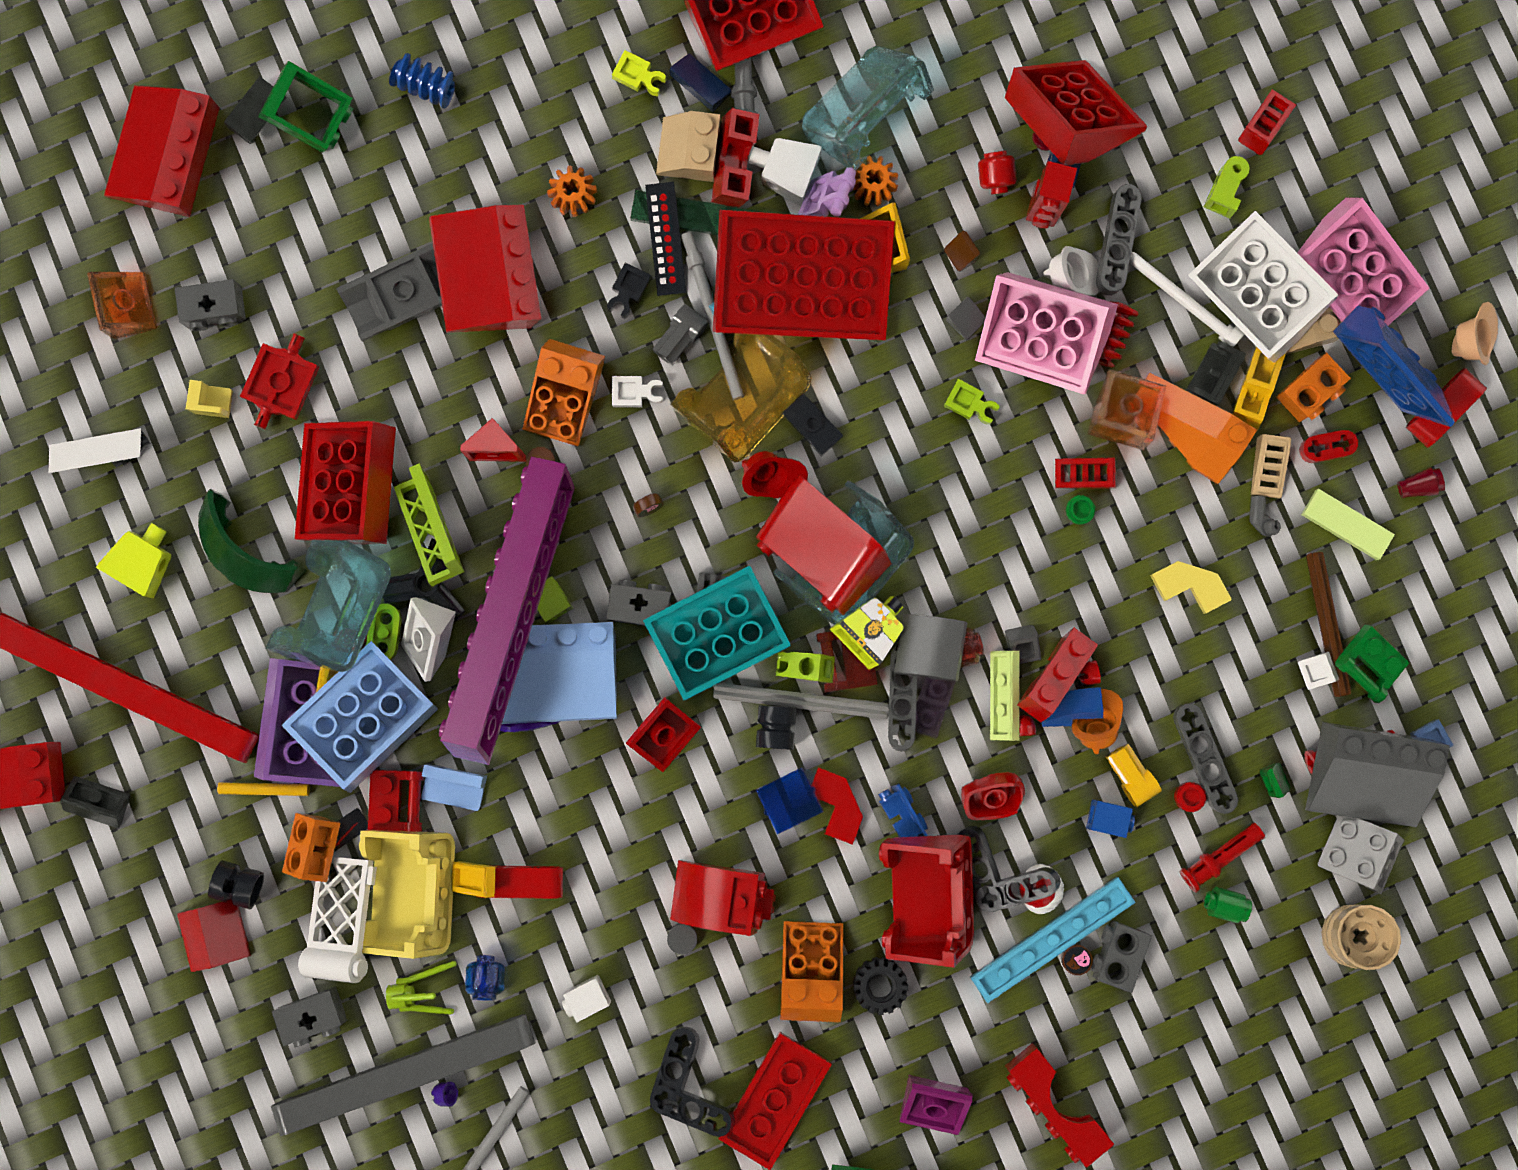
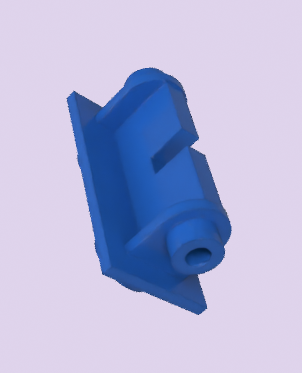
(900, 803)

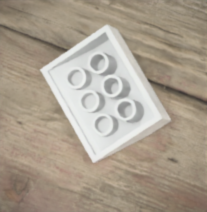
(1264, 286)

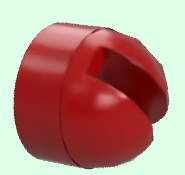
(1091, 672)
(1026, 726)

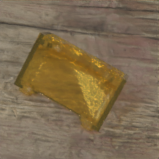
(770, 380)

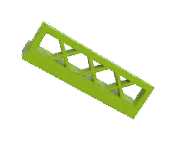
(434, 526)

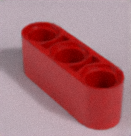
(1460, 395)
(528, 882)

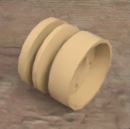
(1377, 937)

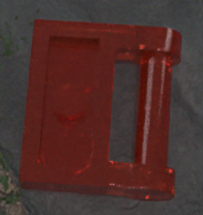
(856, 672)

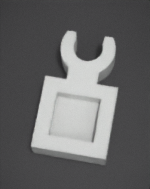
(629, 391)

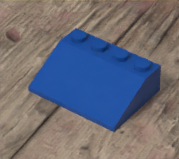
(1393, 365)

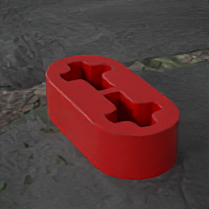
(1327, 440)

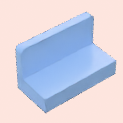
(453, 787)

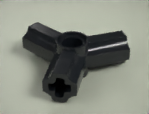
(408, 586)

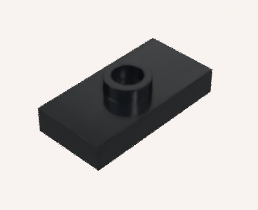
(812, 424)

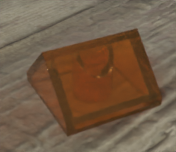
(122, 303)

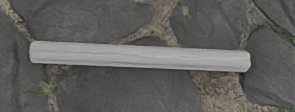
(801, 700)

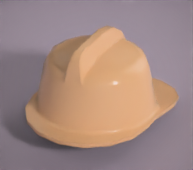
(1477, 336)

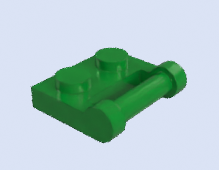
(1378, 657)

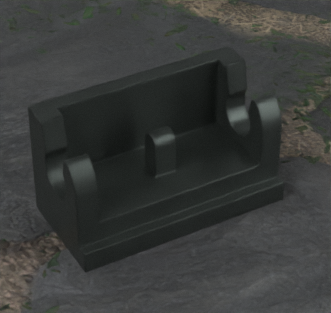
(244, 117)
(1216, 372)

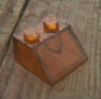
(1127, 410)

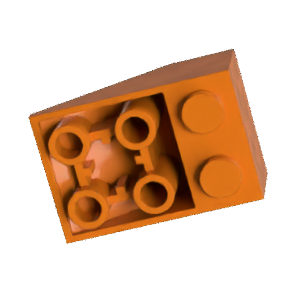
(563, 391)
(812, 972)

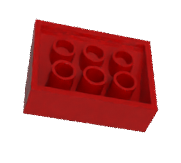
(749, 27)
(1072, 110)
(162, 149)
(485, 269)
(345, 482)

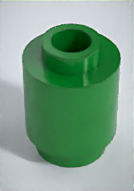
(1227, 905)

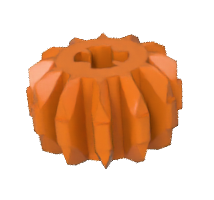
(568, 182)
(875, 191)

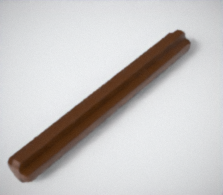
(1327, 618)

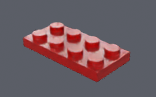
(775, 1100)

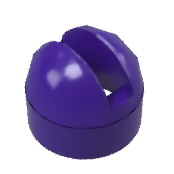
(442, 1099)

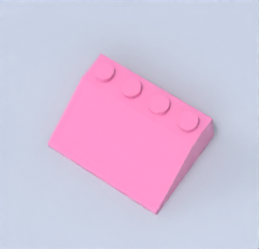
(1362, 262)
(1045, 331)

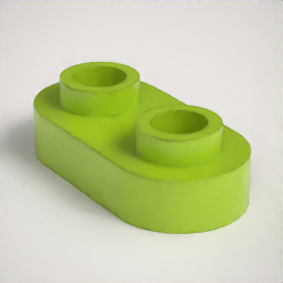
(389, 633)

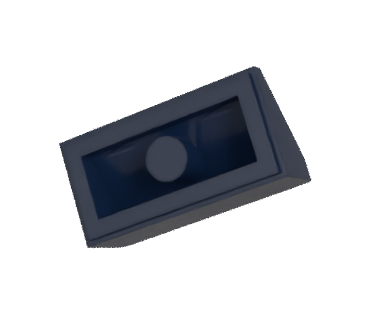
(700, 82)

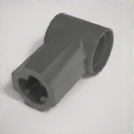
(684, 329)

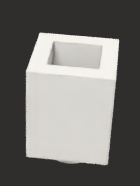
(586, 999)

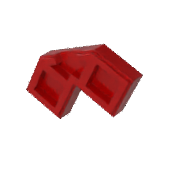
(846, 814)

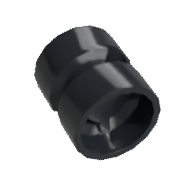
(776, 727)
(246, 887)

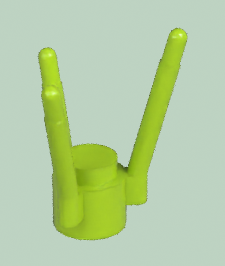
(403, 997)

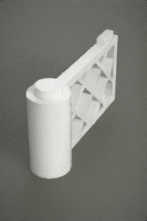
(339, 960)

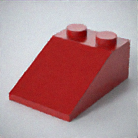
(31, 774)

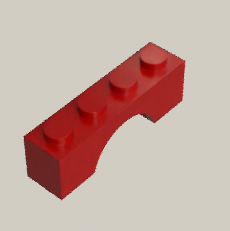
(1082, 1134)

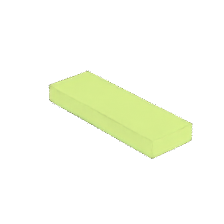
(1347, 524)
(1004, 695)

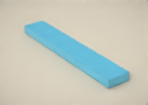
(1052, 939)

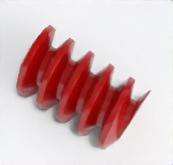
(1117, 331)

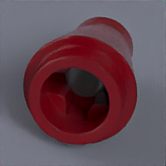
(1425, 483)

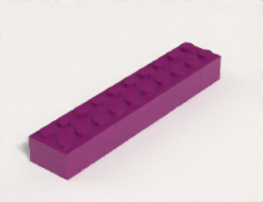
(508, 611)

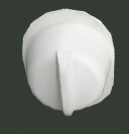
(1074, 271)

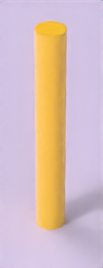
(263, 789)

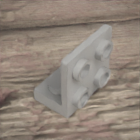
(1361, 852)

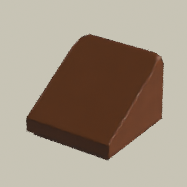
(962, 251)

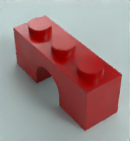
(731, 176)
(1051, 194)
(1058, 676)

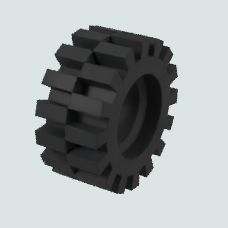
(880, 1004)

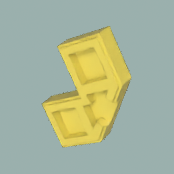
(1204, 584)

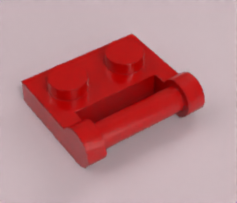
(386, 800)

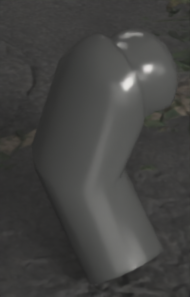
(1260, 520)

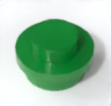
(1080, 509)

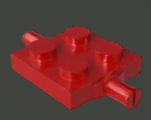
(279, 381)

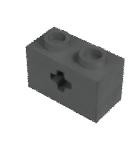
(195, 299)
(621, 597)
(292, 1022)

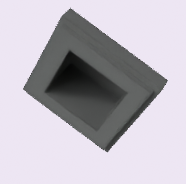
(966, 318)
(1024, 640)

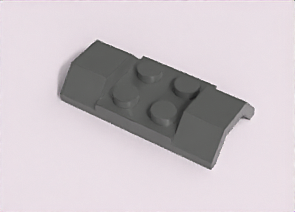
(393, 293)

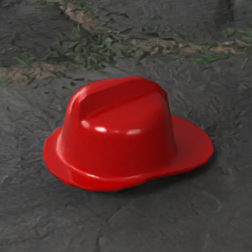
(770, 475)

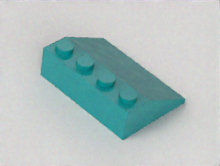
(716, 632)

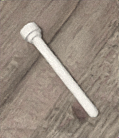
(1228, 334)

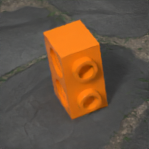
(1311, 385)
(311, 847)

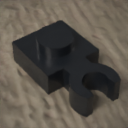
(630, 286)

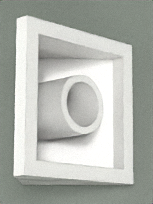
(427, 635)

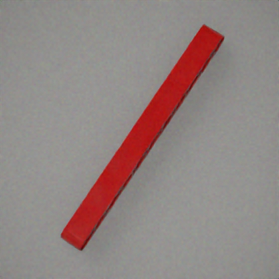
(126, 689)

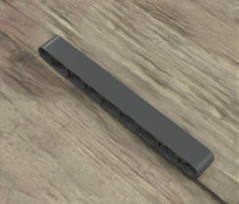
(402, 1074)

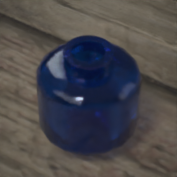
(484, 978)

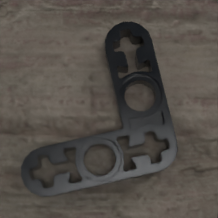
(1002, 887)
(675, 1088)

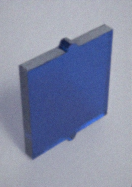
(789, 800)

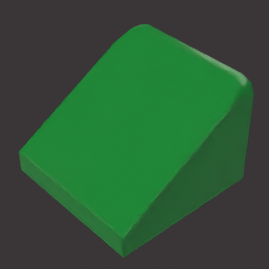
(1275, 780)

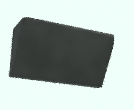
(95, 801)

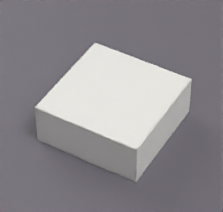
(1318, 670)

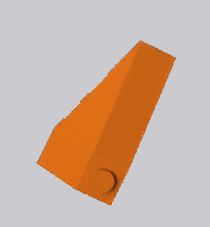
(1201, 431)

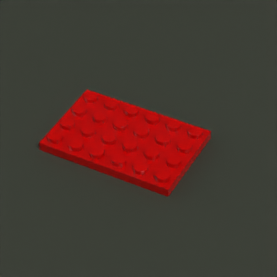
(802, 275)

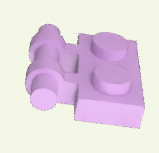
(828, 193)

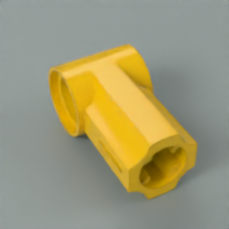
(1137, 782)

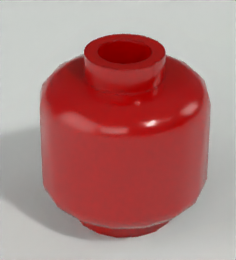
(997, 172)

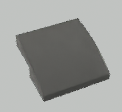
(931, 647)

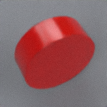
(1190, 796)

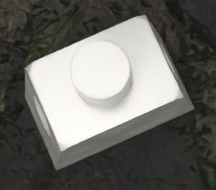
(787, 167)

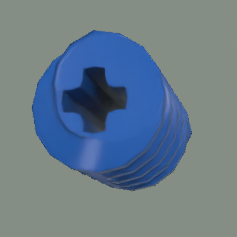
(423, 81)

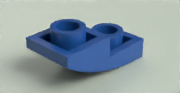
(1077, 705)

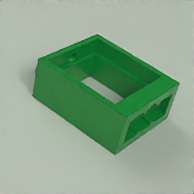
(342, 113)

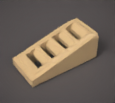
(1282, 455)

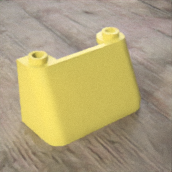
(409, 892)

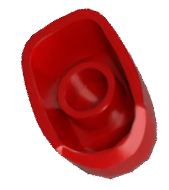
(993, 796)

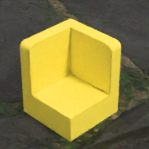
(208, 399)

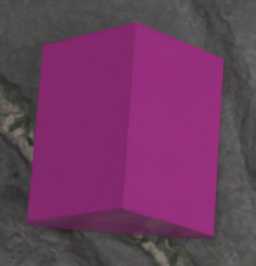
(935, 1105)

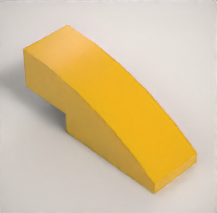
(1257, 388)

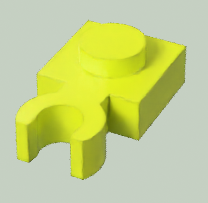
(634, 72)

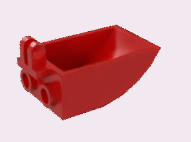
(721, 898)

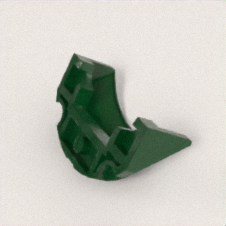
(233, 561)

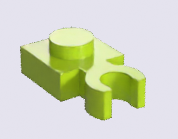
(966, 400)

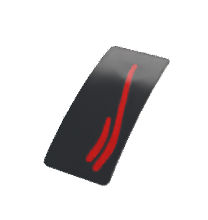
(350, 827)

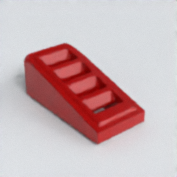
(1255, 136)
(1085, 462)

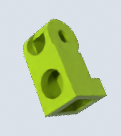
(1221, 196)
(805, 666)

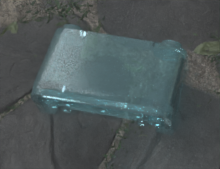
(862, 100)
(339, 608)

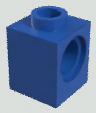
(1110, 819)

